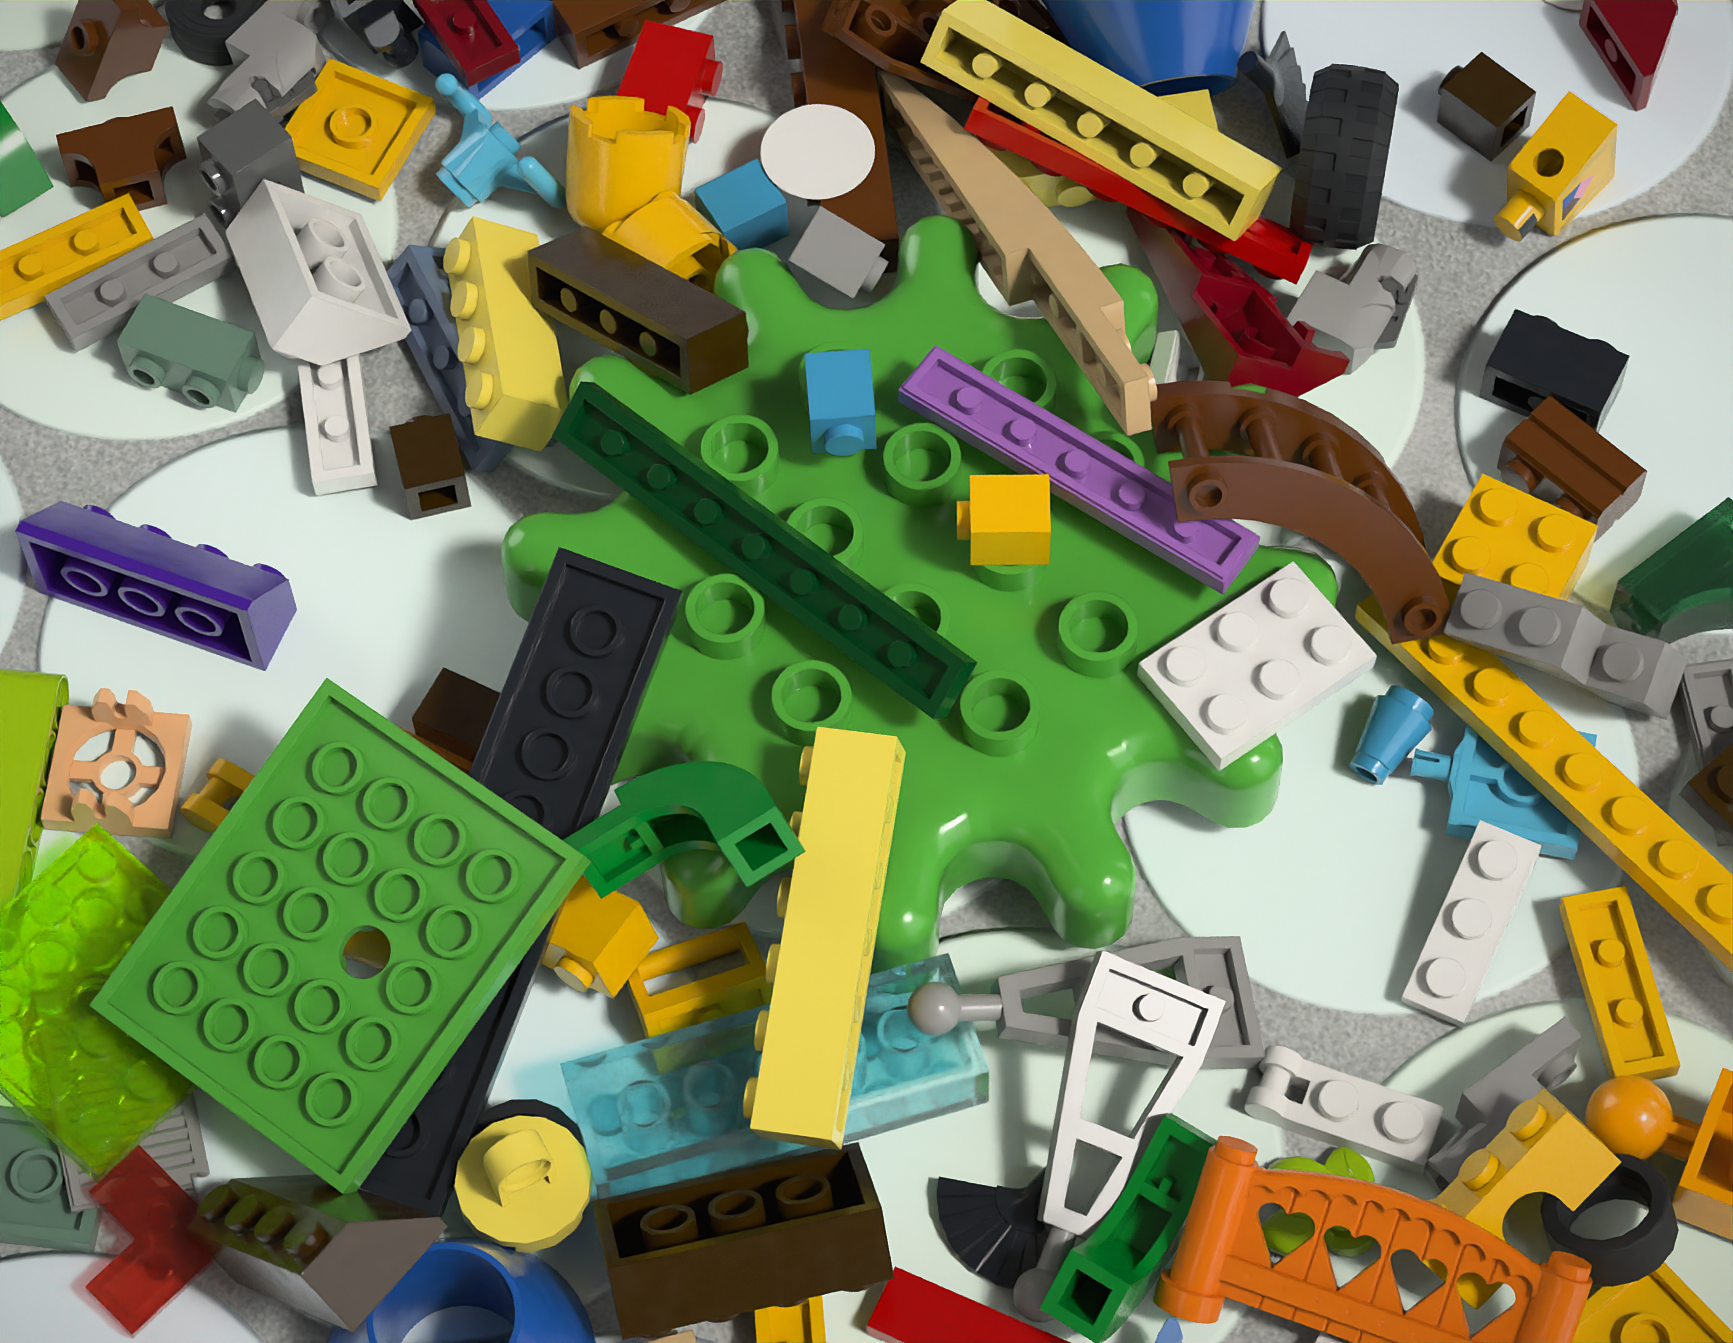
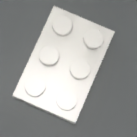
(1256, 665)

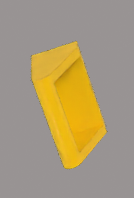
(706, 998)

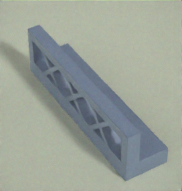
(434, 343)

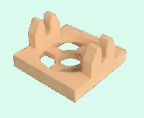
(116, 813)

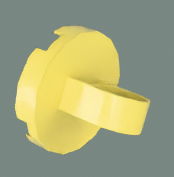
(523, 1183)

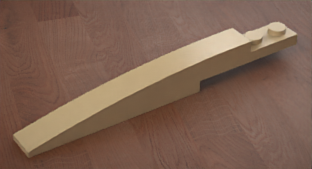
(1023, 248)

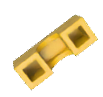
(1536, 1152)

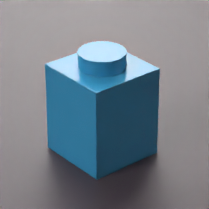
(744, 207)
(840, 401)

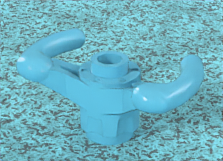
(486, 155)

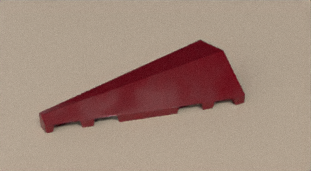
(1233, 318)

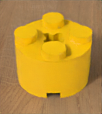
(675, 238)

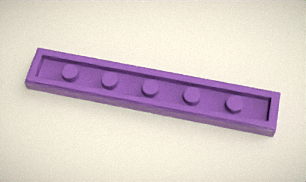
(1078, 467)

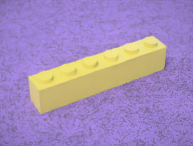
(1101, 115)
(826, 939)

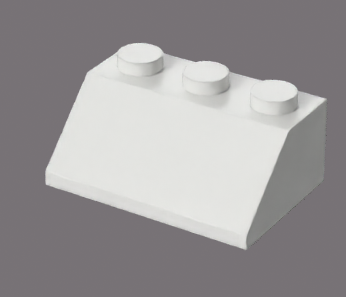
(314, 276)

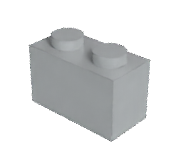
(839, 254)

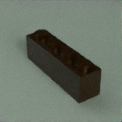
(639, 309)

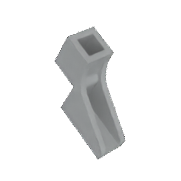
(1567, 644)

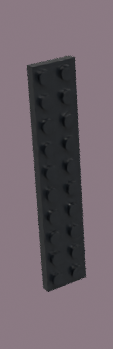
(553, 759)

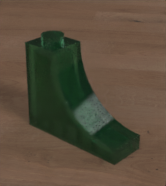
(1683, 584)

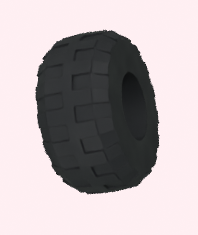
(1343, 156)

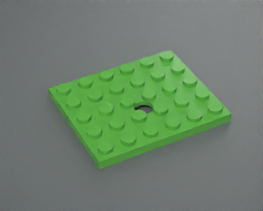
(246, 958)

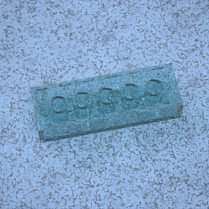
(676, 1099)

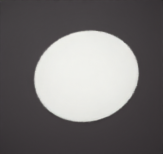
(817, 151)

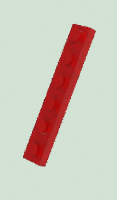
(1265, 245)

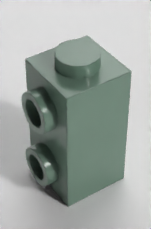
(191, 354)

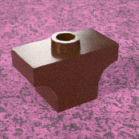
(109, 43)
(125, 156)

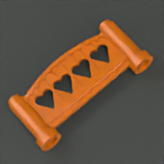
(1228, 1257)

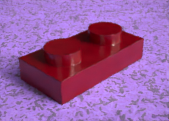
(470, 37)

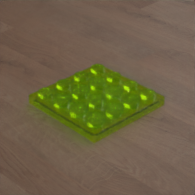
(58, 1056)

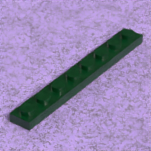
(765, 550)

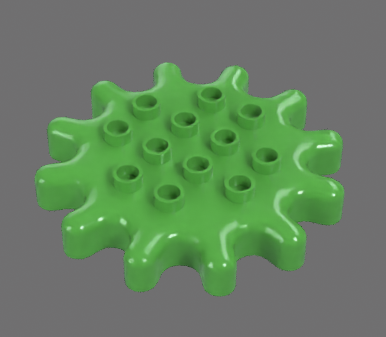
(1052, 720)

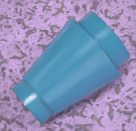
(1391, 733)

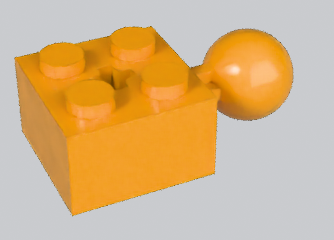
(1637, 1120)

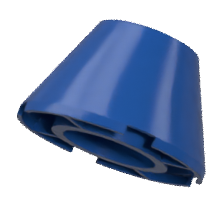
(1160, 43)
(480, 1275)

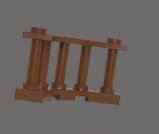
(1305, 477)

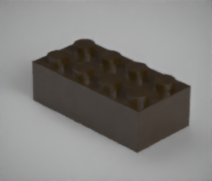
(742, 1241)

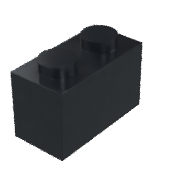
(1545, 360)

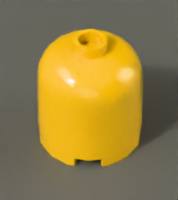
(621, 158)

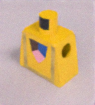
(1559, 170)

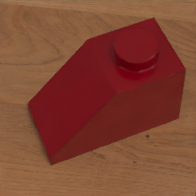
(1630, 41)

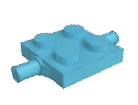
(1493, 791)

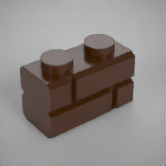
(1570, 466)

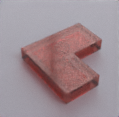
(162, 1254)

